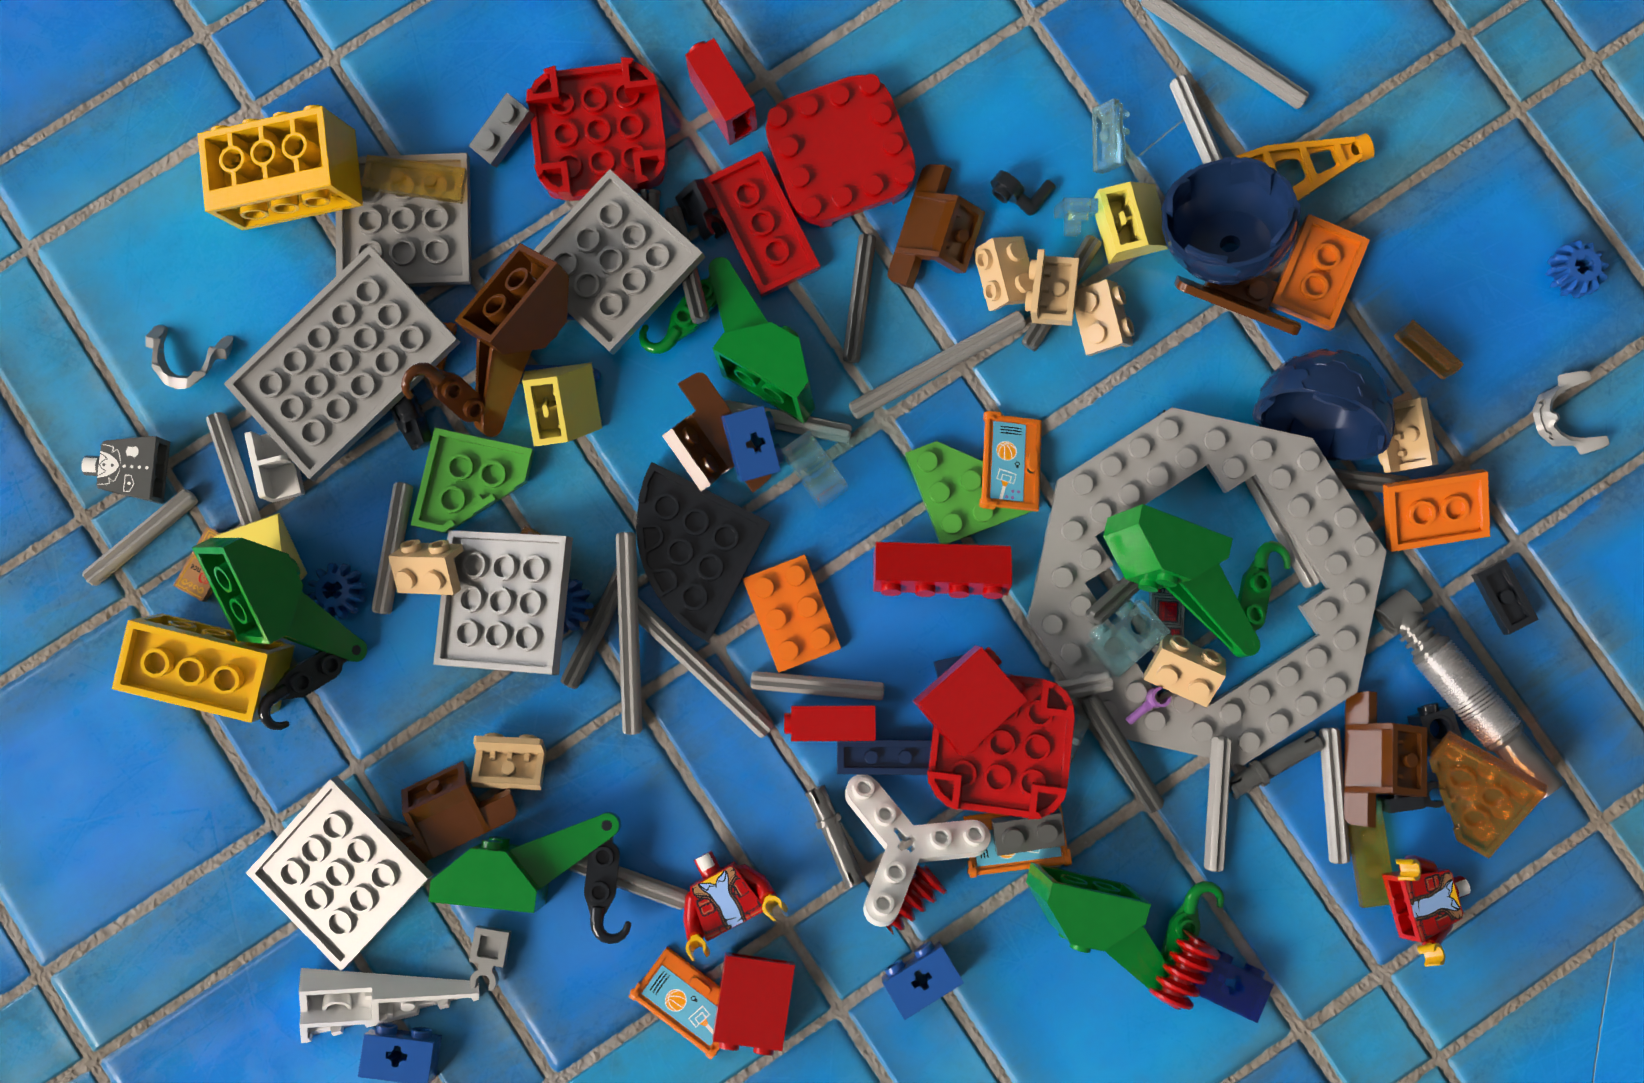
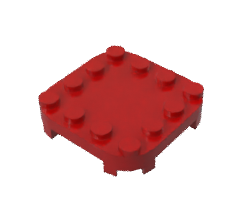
(597, 123)
(840, 149)
(1016, 767)

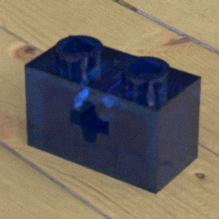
(1247, 995)

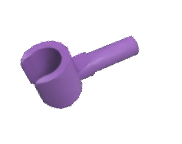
(1149, 704)

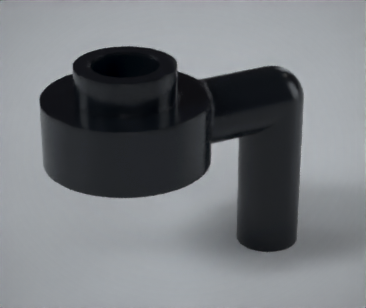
(1009, 189)

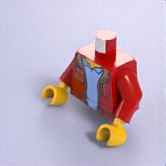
(724, 900)
(1425, 904)

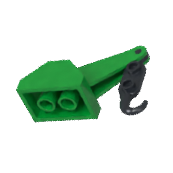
(266, 602)
(519, 875)

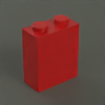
(721, 90)
(971, 699)
(831, 723)
(753, 1003)

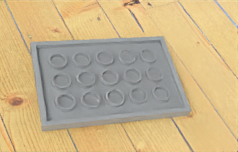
(340, 363)

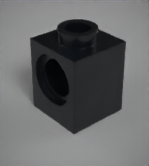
(1443, 715)

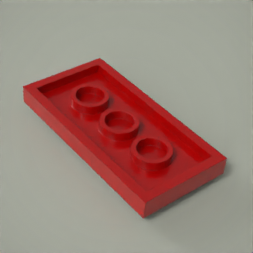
(762, 224)

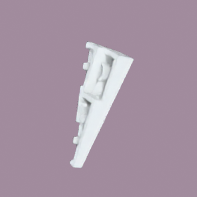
(347, 998)

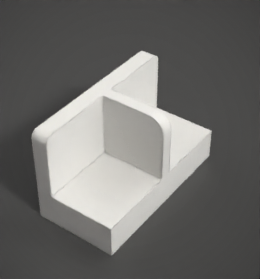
(273, 470)

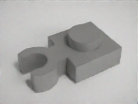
(489, 950)

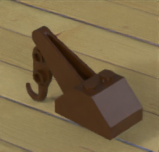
(510, 317)

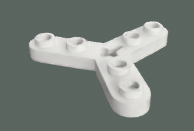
(897, 867)

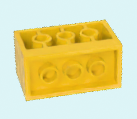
(280, 168)
(199, 666)

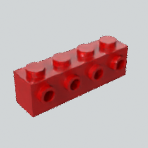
(942, 569)

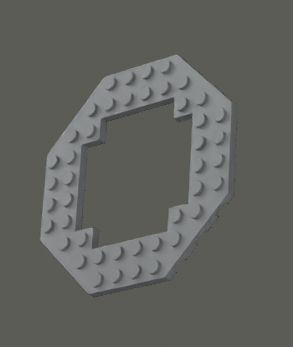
(1313, 511)

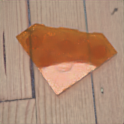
(1482, 793)

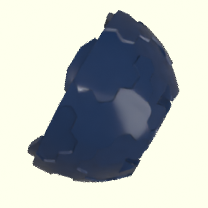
(1226, 204)
(1332, 400)

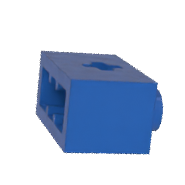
(746, 461)
(913, 996)
(384, 1063)

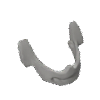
(155, 340)
(1547, 420)

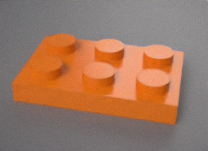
(1319, 272)
(1436, 510)
(791, 613)

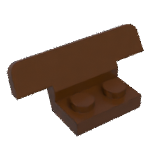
(935, 228)
(1246, 298)
(701, 438)
(1379, 759)
(448, 814)

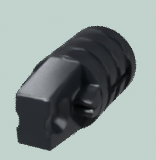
(412, 422)

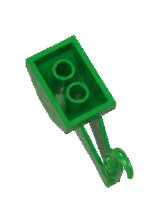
(751, 349)
(1186, 560)
(1112, 918)

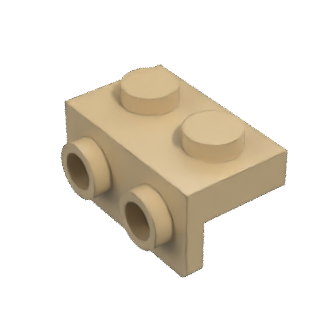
(1004, 271)
(1053, 289)
(1103, 317)
(1412, 440)
(426, 567)
(1186, 669)
(508, 762)

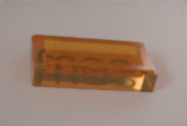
(1428, 350)

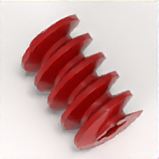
(920, 887)
(1186, 972)

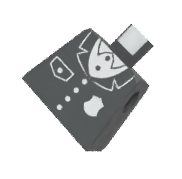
(131, 467)

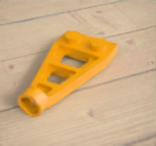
(1345, 153)

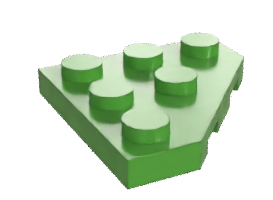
(467, 477)
(952, 492)

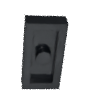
(1504, 597)

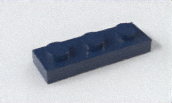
(883, 757)

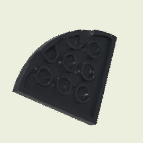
(694, 547)

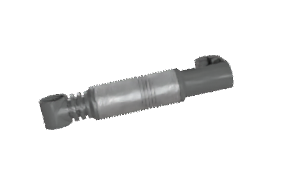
(1465, 689)

